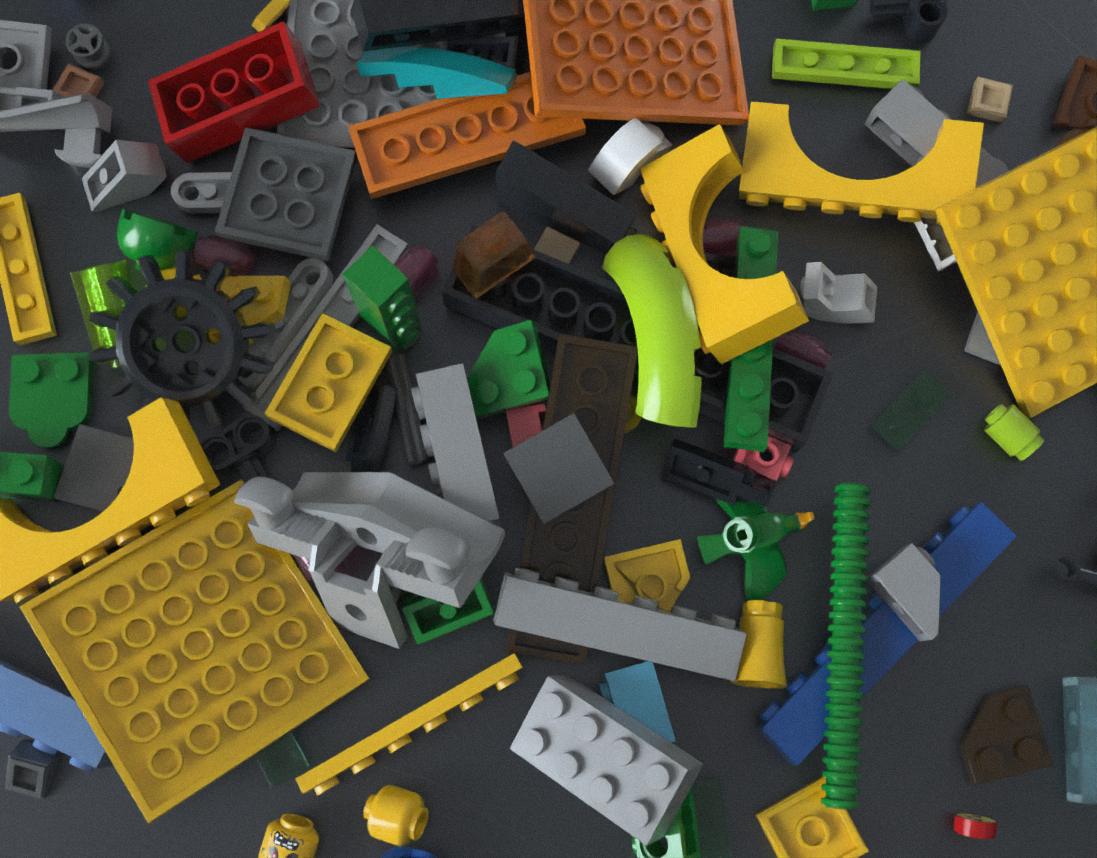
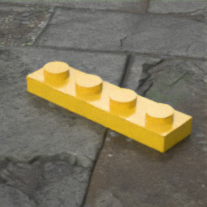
(22, 274)

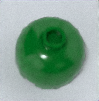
(154, 237)

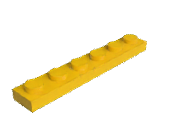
(397, 733)

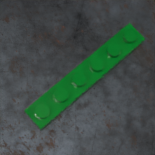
(751, 372)

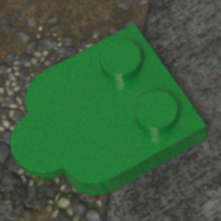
(51, 395)

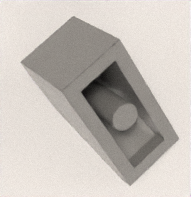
(123, 174)
(911, 589)

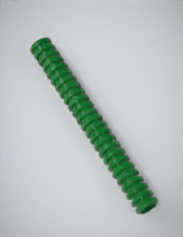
(846, 646)

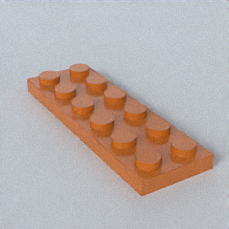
(452, 137)

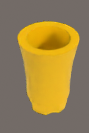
(763, 647)

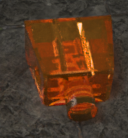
(493, 251)

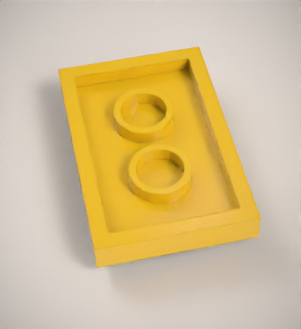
(328, 382)

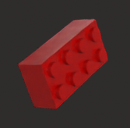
(233, 88)

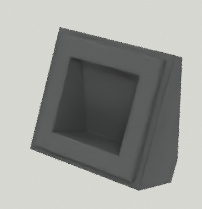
(30, 770)

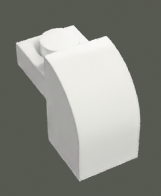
(626, 152)
(838, 297)

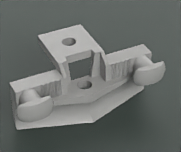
(30, 106)
(423, 540)

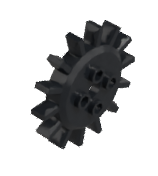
(154, 314)

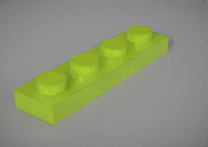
(844, 64)

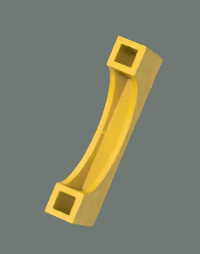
(783, 174)
(729, 310)
(164, 476)

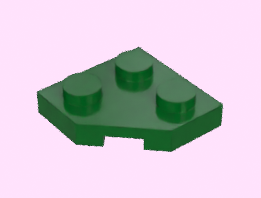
(509, 371)

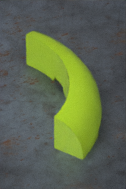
(663, 329)

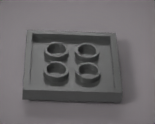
(286, 194)

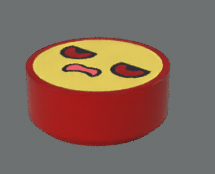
(975, 826)

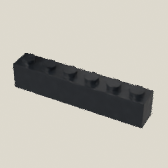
(415, 22)

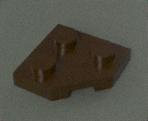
(1004, 737)

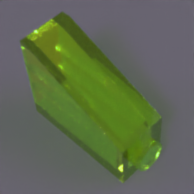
(95, 296)

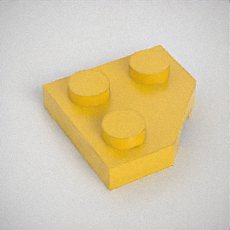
(267, 307)
(649, 572)

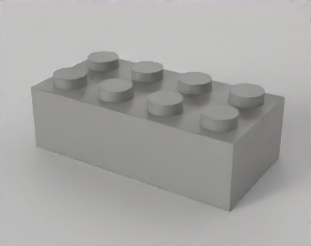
(454, 441)
(606, 757)

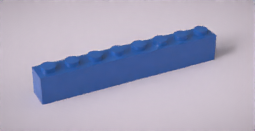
(959, 556)

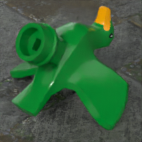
(756, 537)

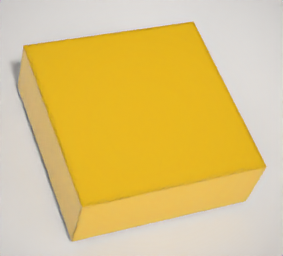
(270, 14)

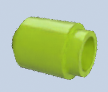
(1013, 431)

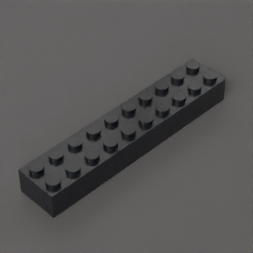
(591, 307)

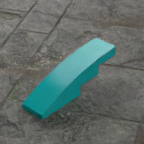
(448, 71)

